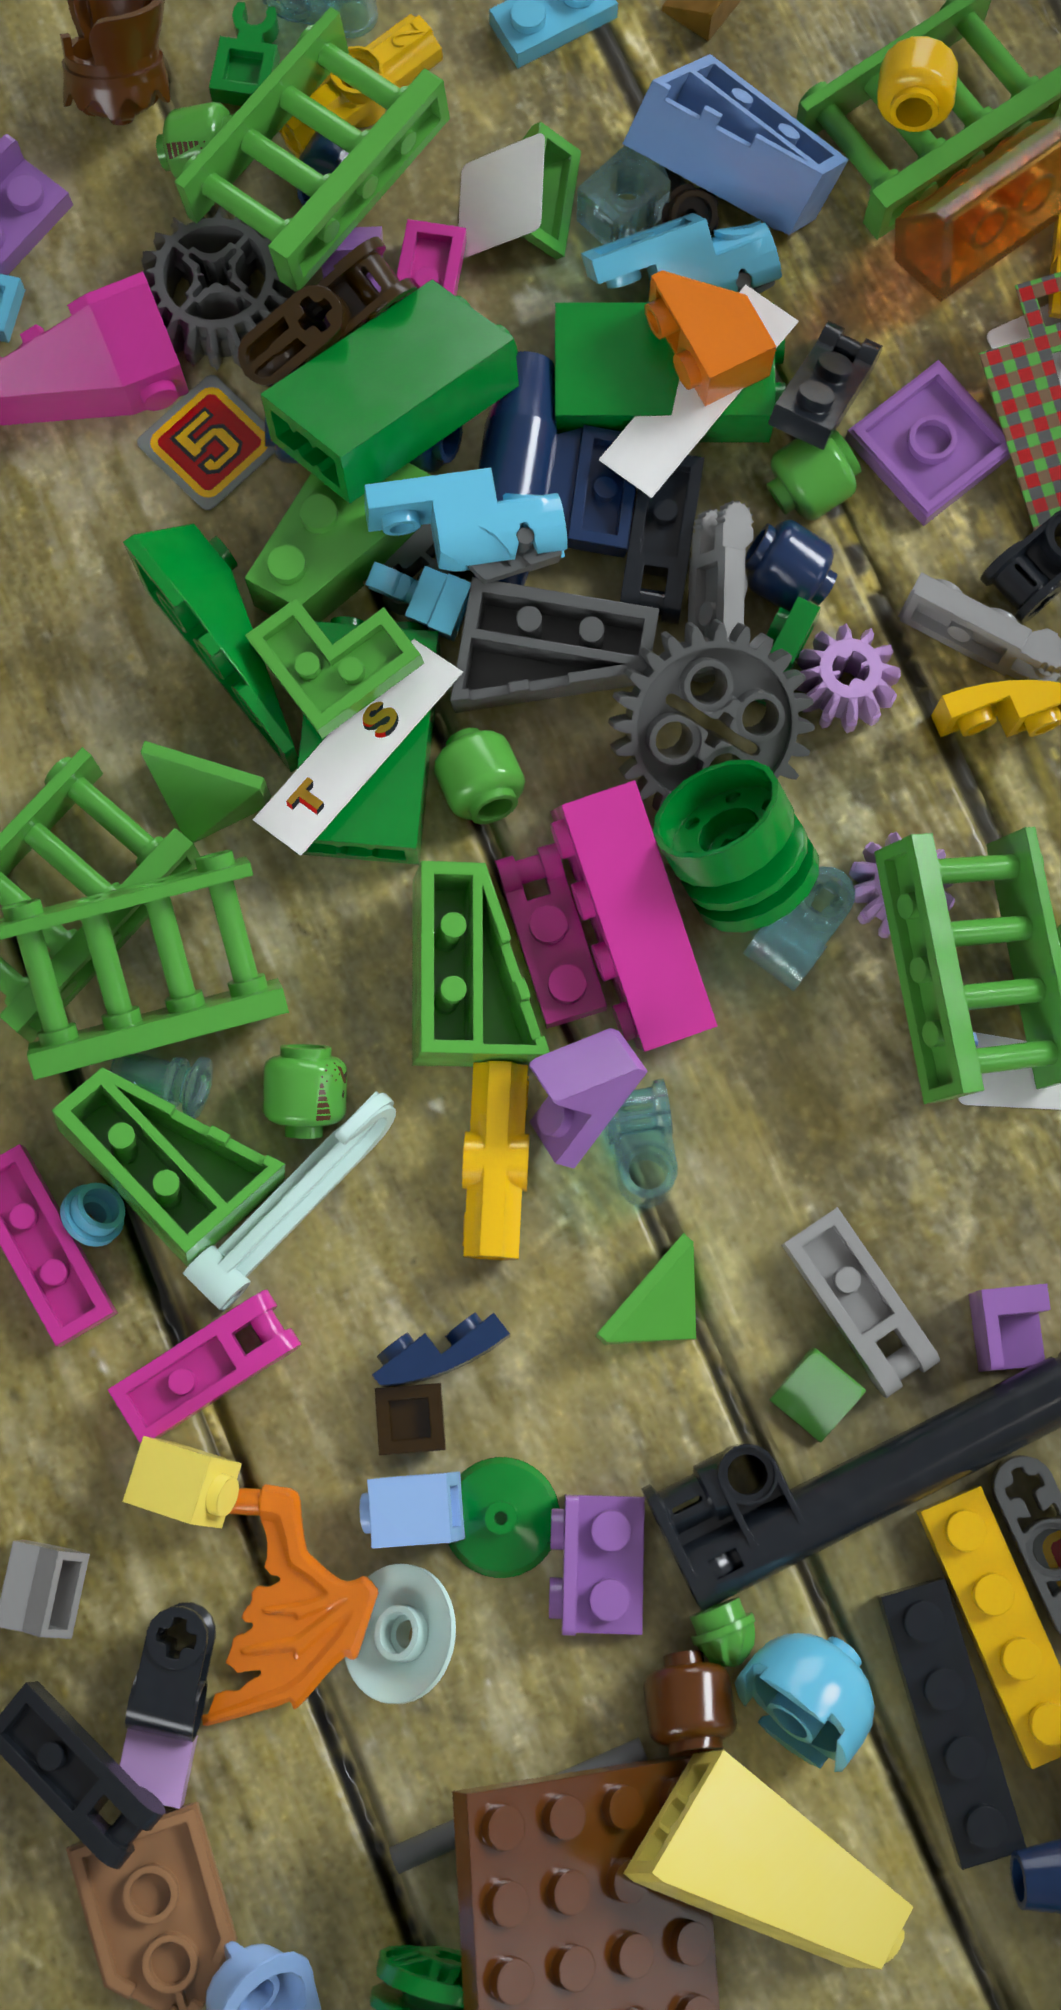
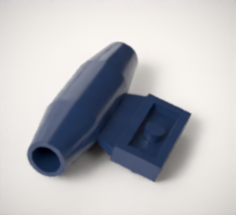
(533, 459)

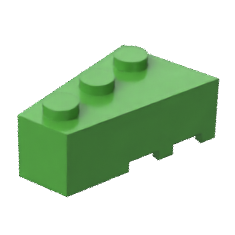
(321, 551)
(464, 973)
(166, 1166)

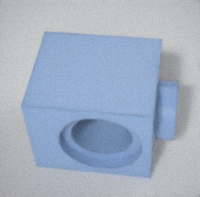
(413, 1510)

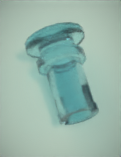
(170, 1080)

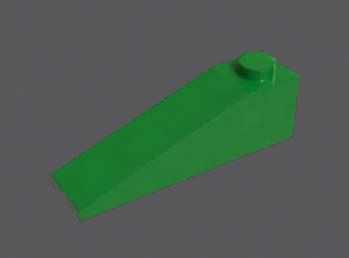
(201, 599)

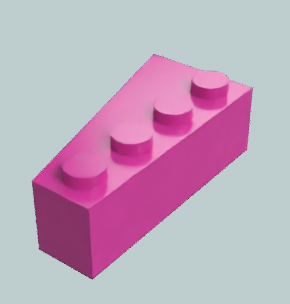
(633, 916)

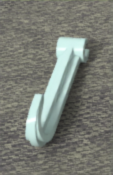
(224, 1271)

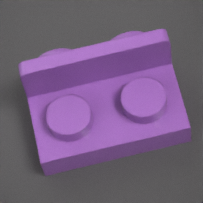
(28, 205)
(600, 1564)

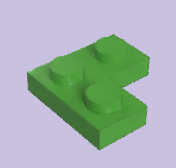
(335, 679)

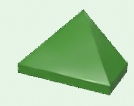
(559, 186)
(203, 792)
(660, 1305)

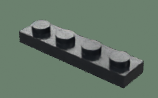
(951, 1723)

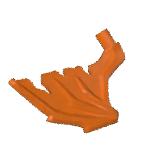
(298, 1623)

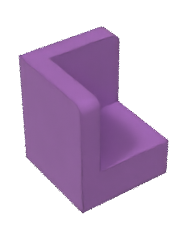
(1008, 1326)

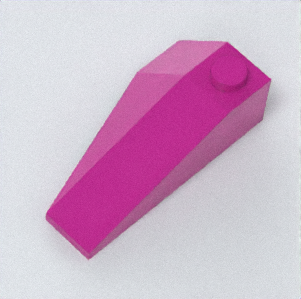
(96, 363)

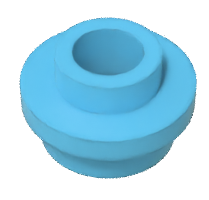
(101, 1203)

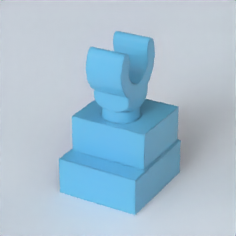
(433, 601)

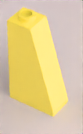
(763, 1865)

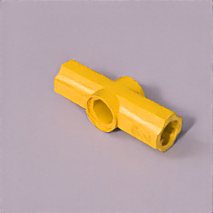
(394, 55)
(495, 1161)

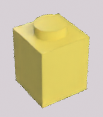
(183, 1483)

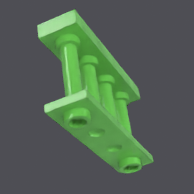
(938, 159)
(339, 198)
(66, 784)
(930, 968)
(124, 1027)

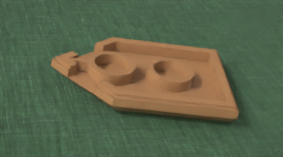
(160, 1915)

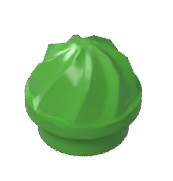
(724, 1633)

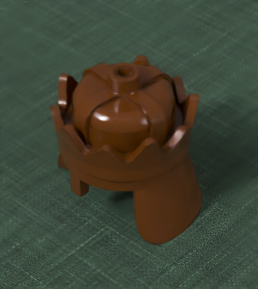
(115, 59)

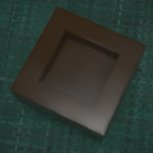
(410, 1419)

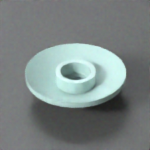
(390, 1664)

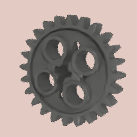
(741, 676)

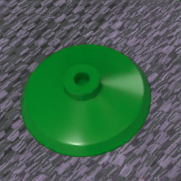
(505, 1517)

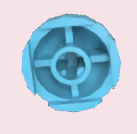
(813, 1696)

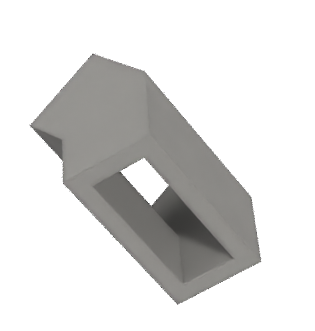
(42, 1589)

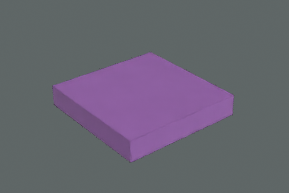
(930, 442)

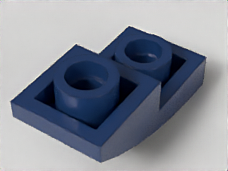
(420, 1360)

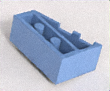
(735, 144)

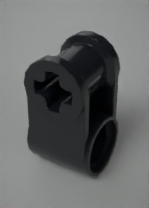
(1029, 570)
(172, 1684)

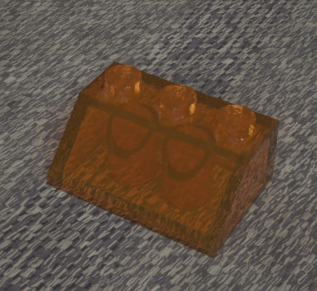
(983, 211)

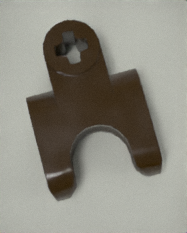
(297, 329)

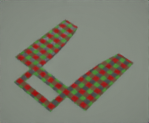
(1029, 402)

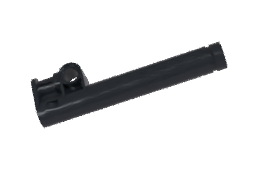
(741, 1539)

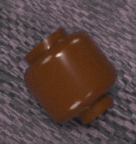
(689, 1704)

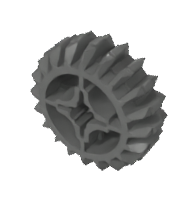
(217, 263)

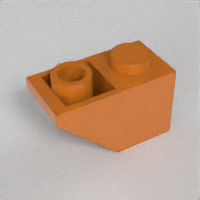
(713, 335)

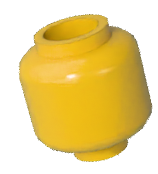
(917, 84)

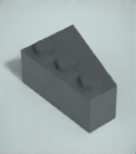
(545, 645)

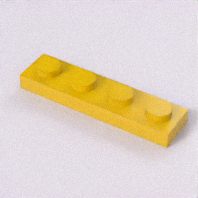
(999, 1619)

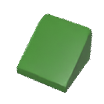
(817, 1394)

